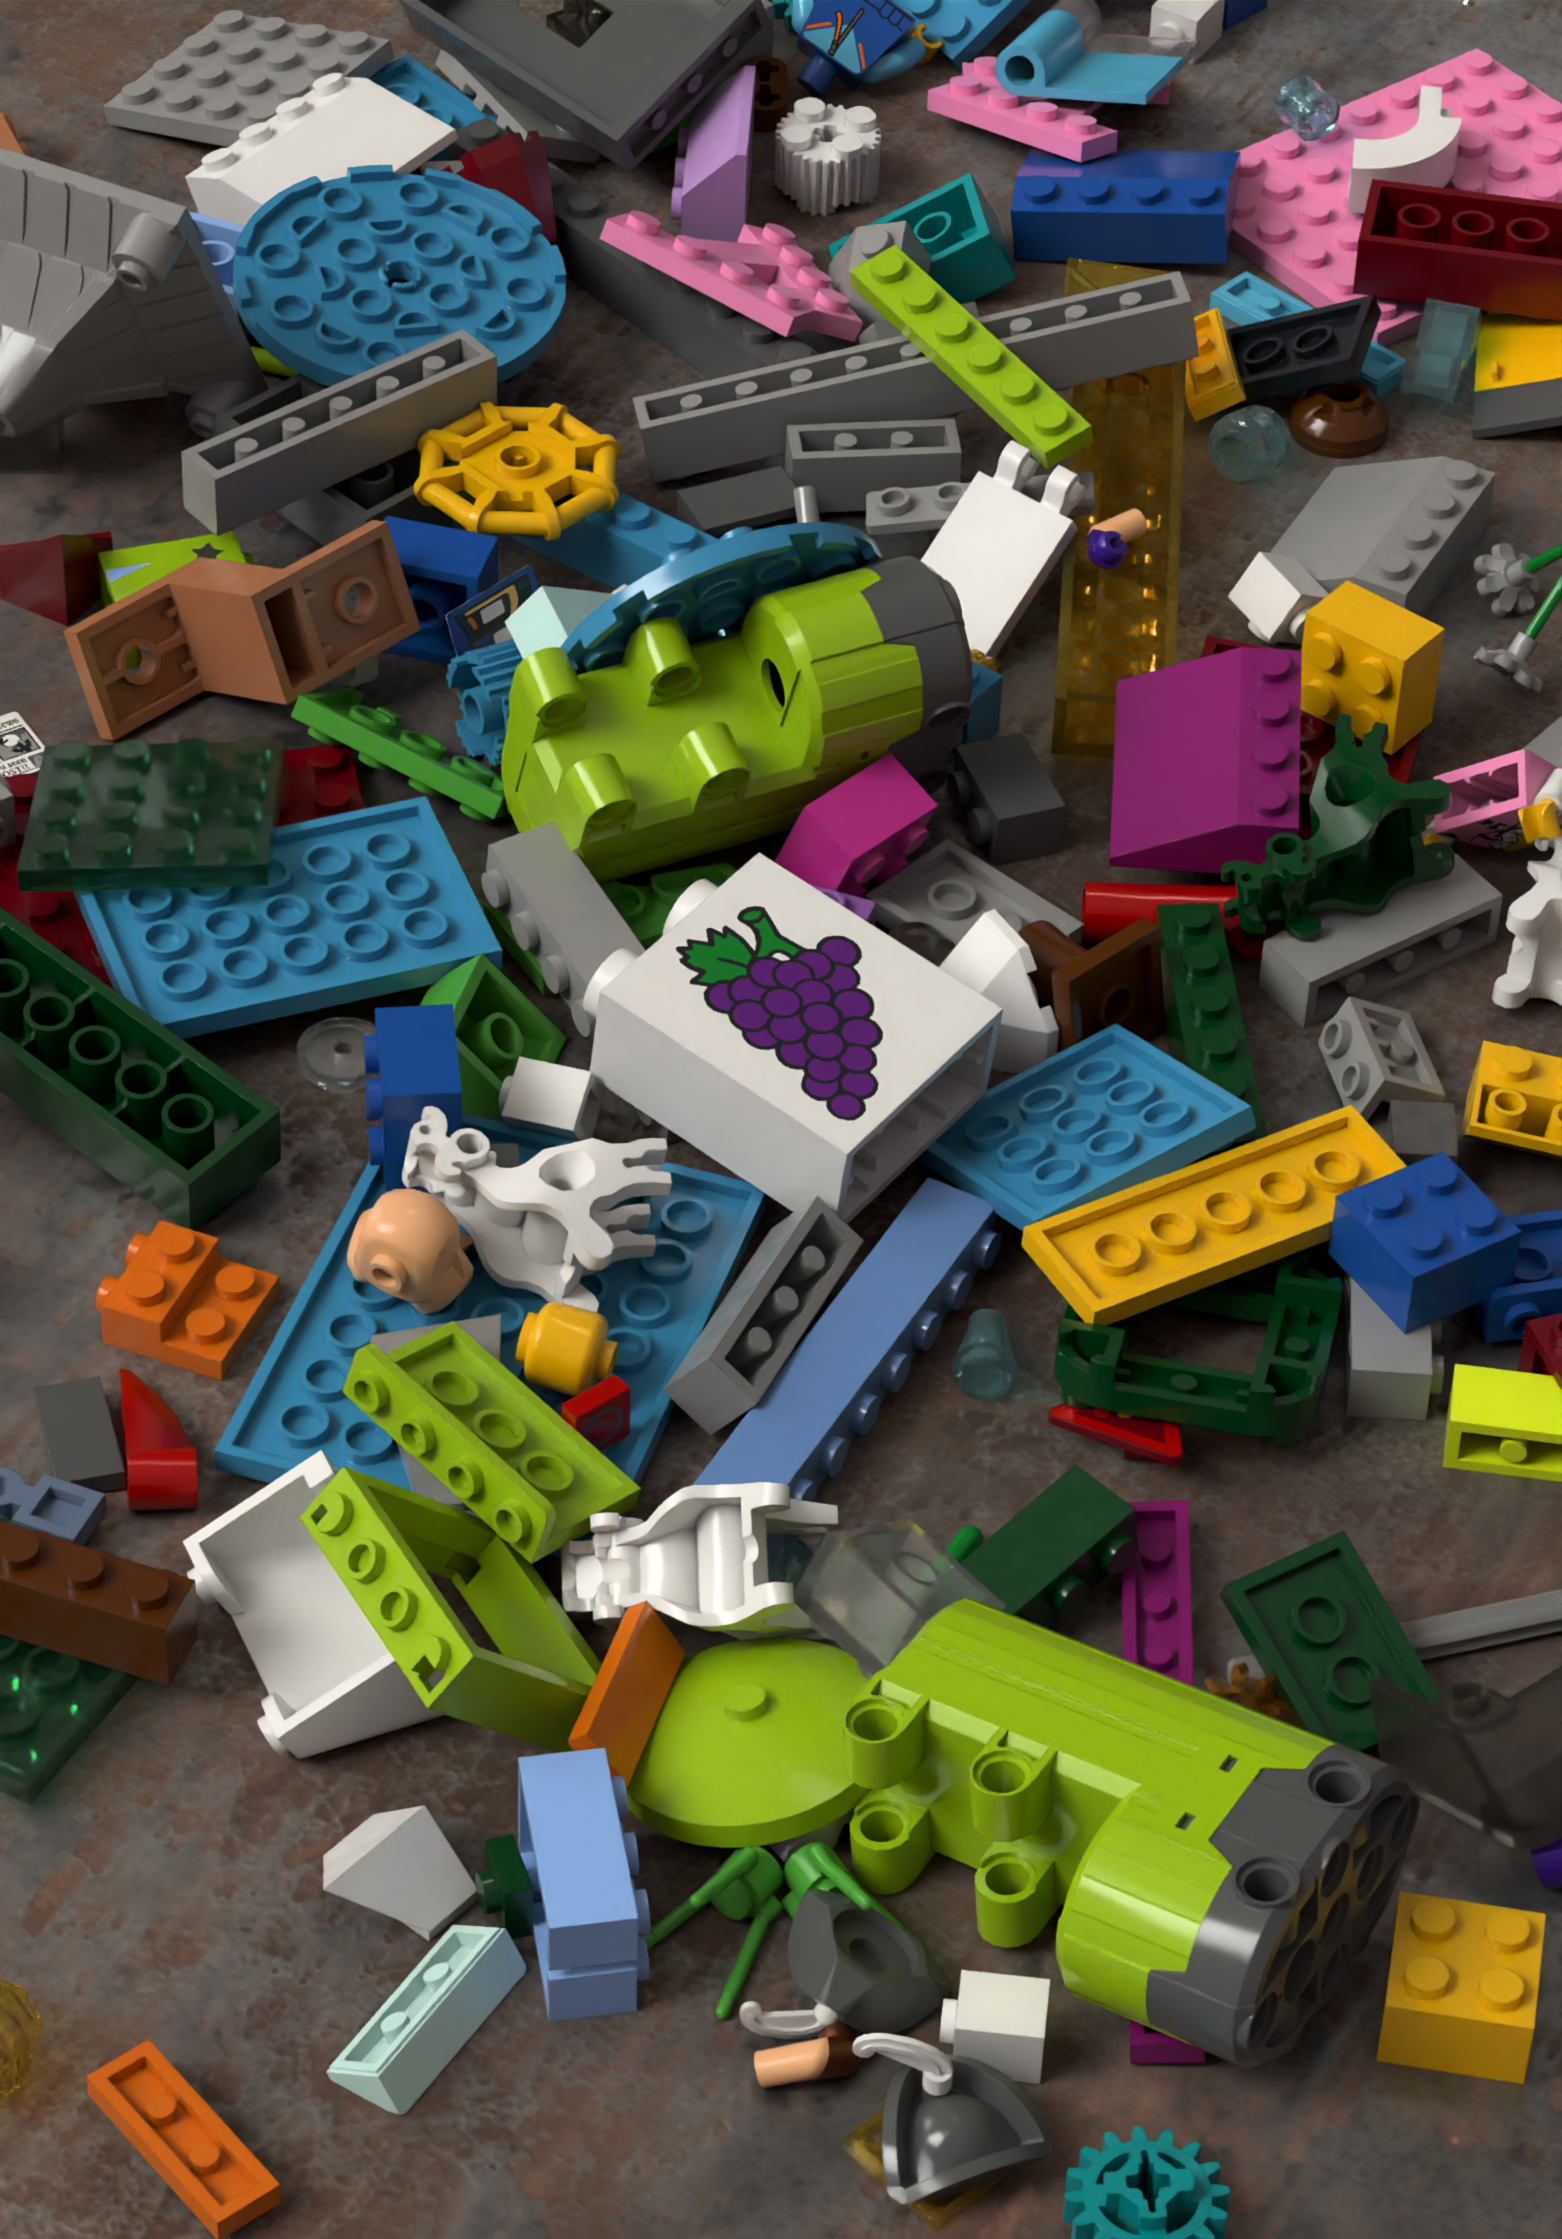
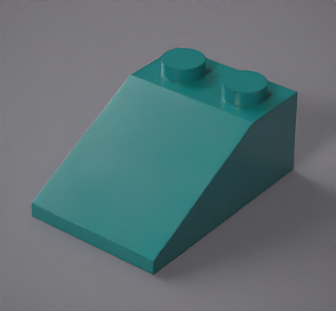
(959, 236)

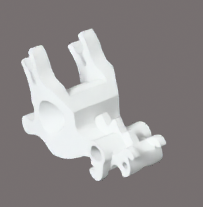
(1537, 948)
(548, 1217)
(696, 1561)

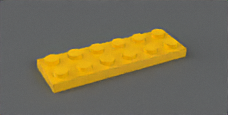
(1207, 1218)

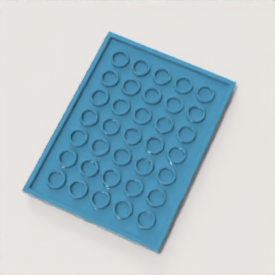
(650, 1306)

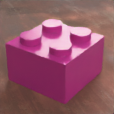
(859, 830)

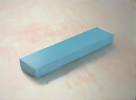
(1252, 300)

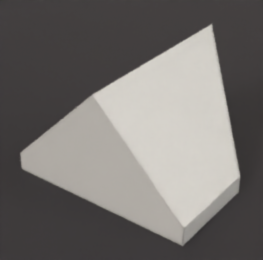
(401, 1869)

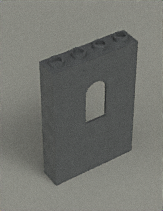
(622, 83)

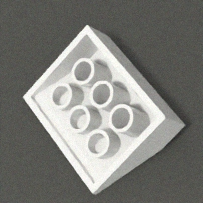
(318, 135)

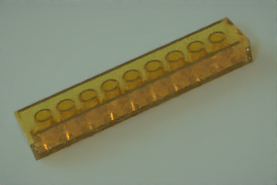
(1126, 616)

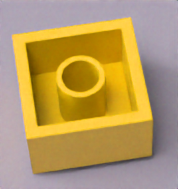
(1370, 664)
(1461, 1987)

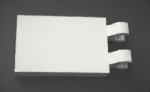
(1003, 544)

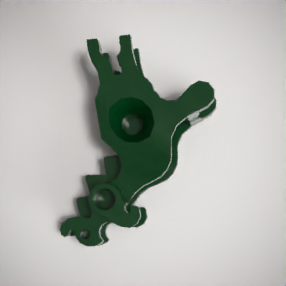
(1360, 845)

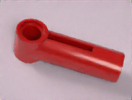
(1115, 905)

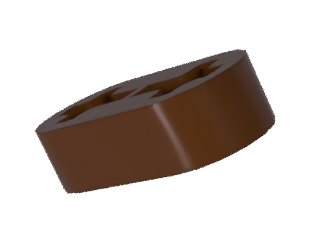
(770, 92)

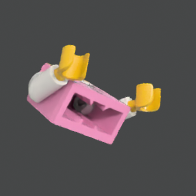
(1501, 803)

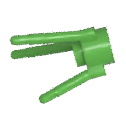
(820, 1868)
(737, 1890)

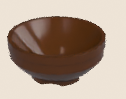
(1339, 428)

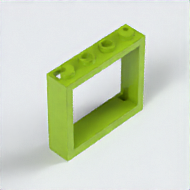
(380, 1549)

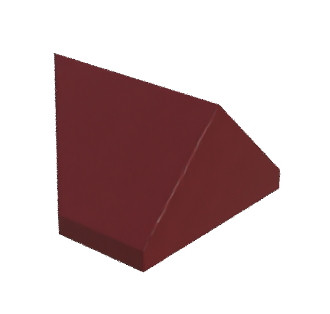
(54, 574)

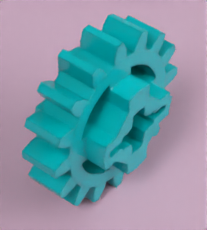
(1145, 2191)

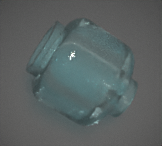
(1249, 444)

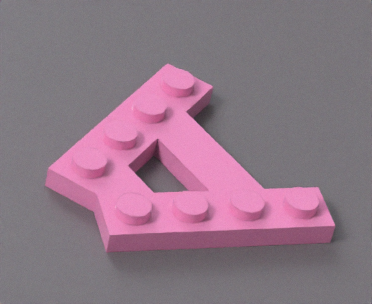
(1050, 125)
(740, 274)

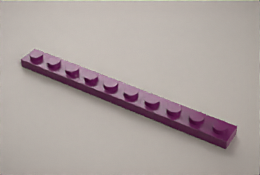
(1161, 1639)

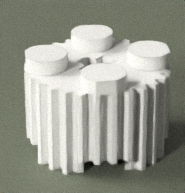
(827, 155)

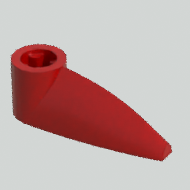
(156, 1450)

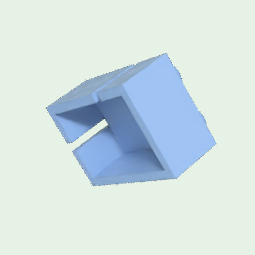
(583, 1875)

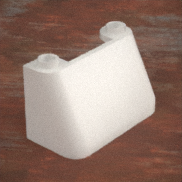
(299, 1622)

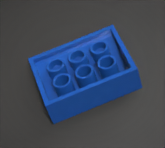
(1126, 207)

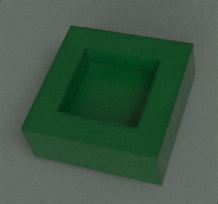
(506, 1887)

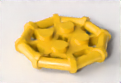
(517, 470)

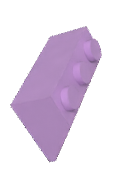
(716, 161)

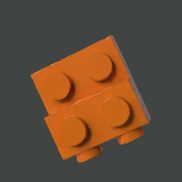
(184, 1301)

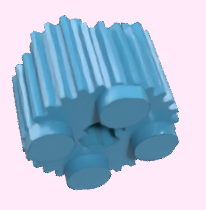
(484, 690)

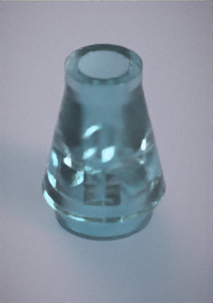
(985, 1358)

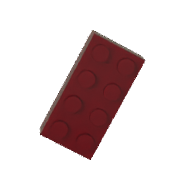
(1461, 249)

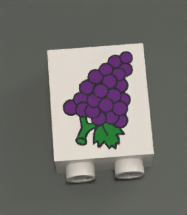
(790, 1039)

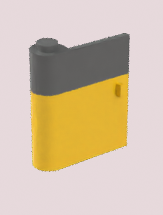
(1517, 375)

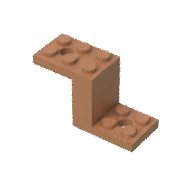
(243, 630)

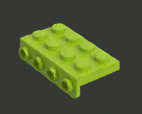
(488, 1439)

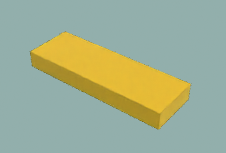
(1213, 377)

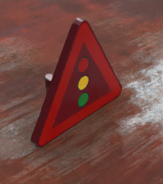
(1138, 1437)

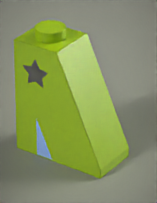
(136, 567)

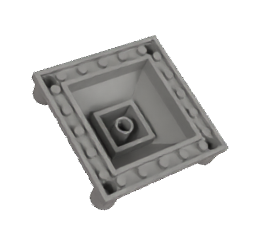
(109, 303)

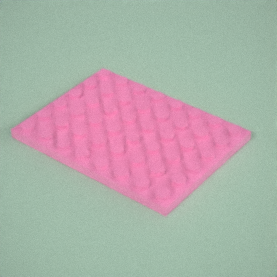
(1296, 190)

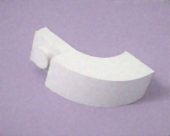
(1418, 157)

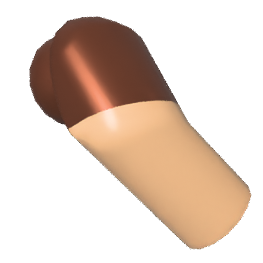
(809, 2060)

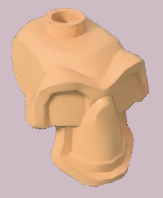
(411, 1250)

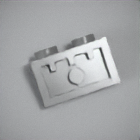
(1377, 1057)

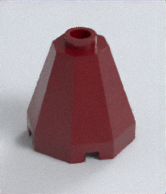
(517, 171)

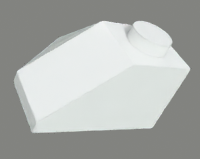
(996, 965)

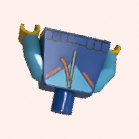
(856, 42)

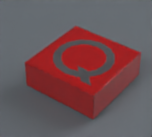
(601, 1412)

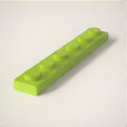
(971, 356)

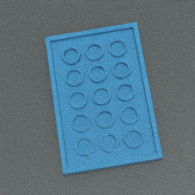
(347, 916)

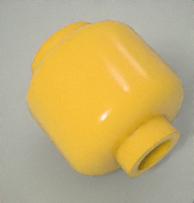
(566, 1348)

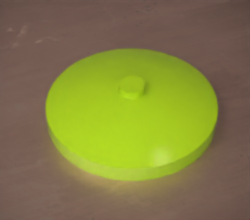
(750, 1745)

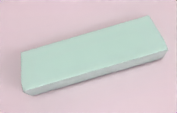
(429, 2017)

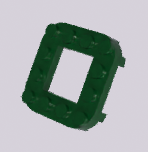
(1269, 1403)

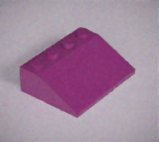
(1206, 761)

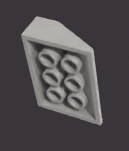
(1392, 527)

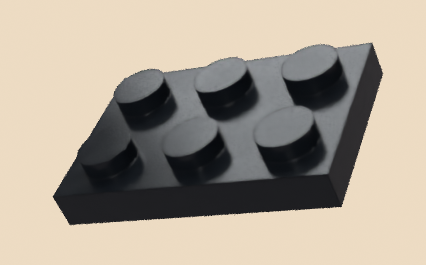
(1304, 348)

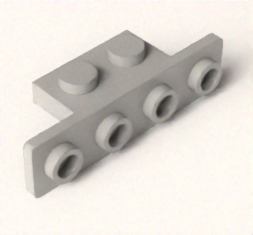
(930, 506)

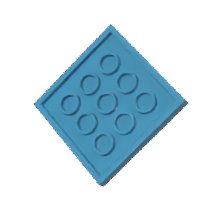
(1085, 1128)

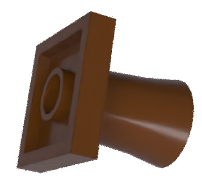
(1099, 986)

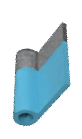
(1072, 60)

